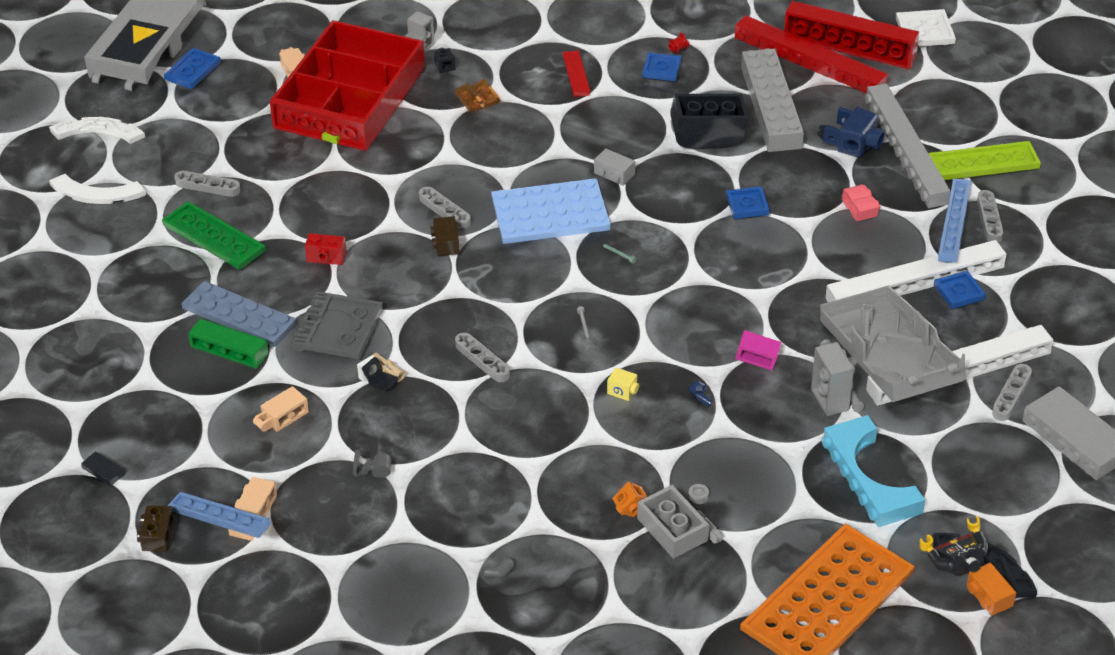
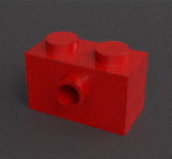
(325, 249)

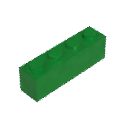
(228, 343)

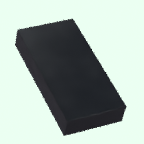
(103, 468)

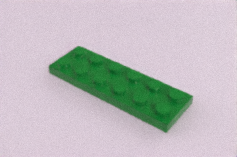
(214, 235)

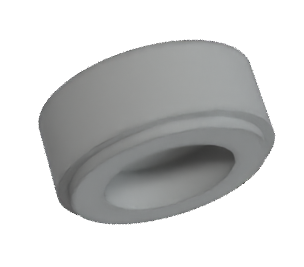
(698, 494)

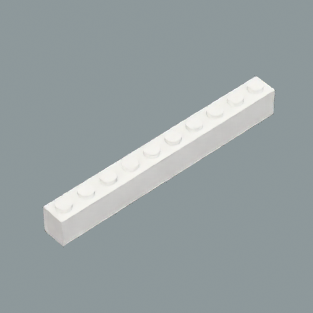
(922, 273)
(991, 355)

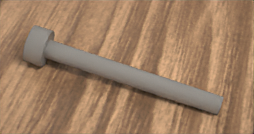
(580, 310)

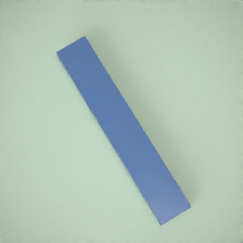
(220, 514)

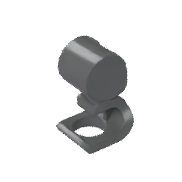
(379, 465)

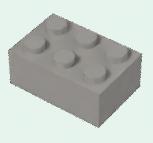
(832, 378)
(673, 521)

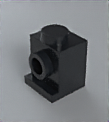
(444, 55)

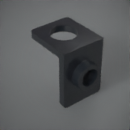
(379, 379)

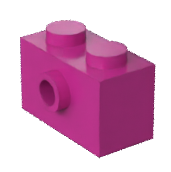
(758, 350)

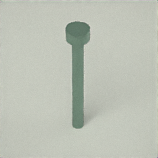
(632, 259)

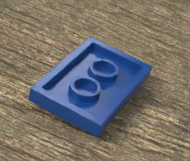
(192, 68)

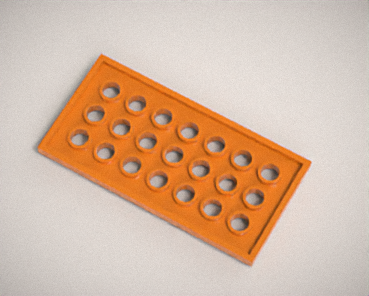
(813, 598)

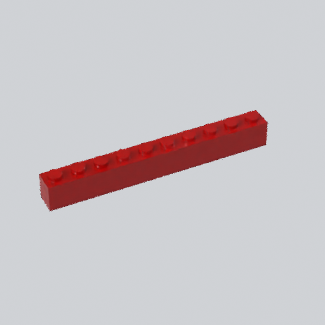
(809, 54)

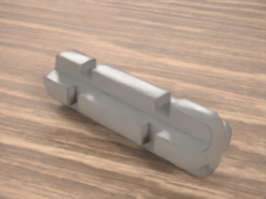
(714, 534)

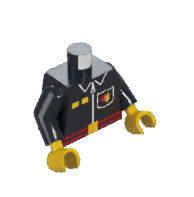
(961, 554)

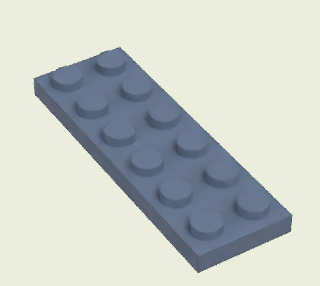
(239, 313)

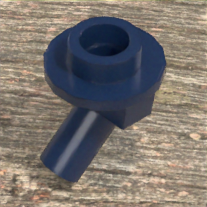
(697, 389)

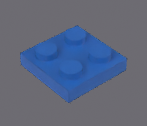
(661, 66)
(747, 202)
(959, 289)

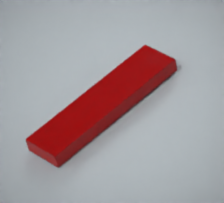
(576, 73)

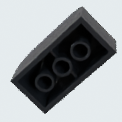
(709, 119)

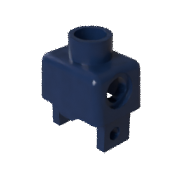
(856, 133)

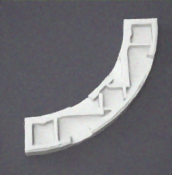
(98, 125)
(96, 195)

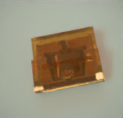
(477, 96)

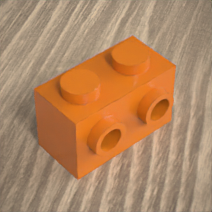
(991, 589)

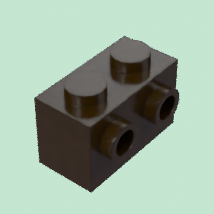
(445, 235)
(156, 528)

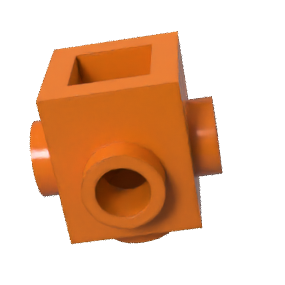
(628, 498)

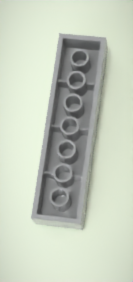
(772, 100)

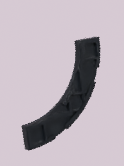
(1004, 564)

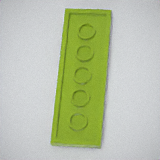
(986, 160)

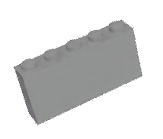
(1073, 431)

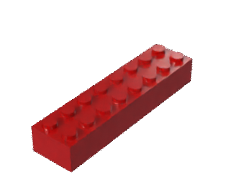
(853, 34)

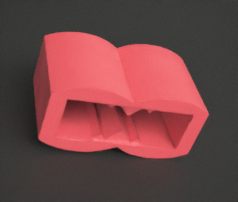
(860, 202)

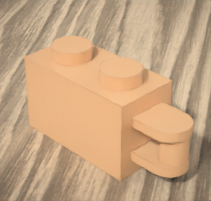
(290, 59)
(282, 410)

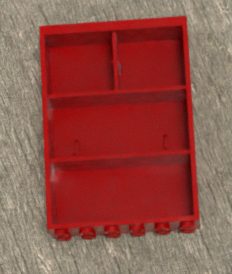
(348, 84)

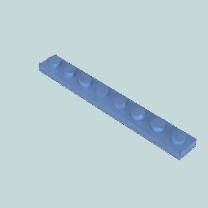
(954, 221)

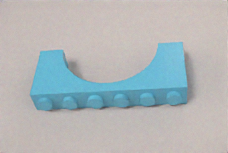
(882, 502)

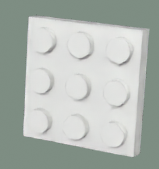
(932, 24)

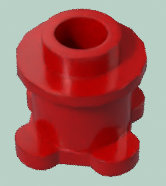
(678, 43)

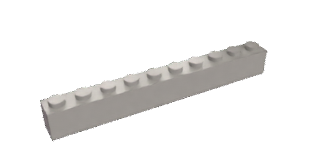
(908, 146)

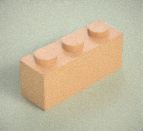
(256, 499)

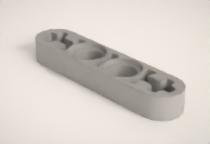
(227, 186)
(430, 196)
(989, 216)
(479, 359)
(1010, 391)

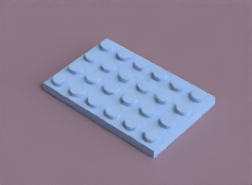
(550, 211)

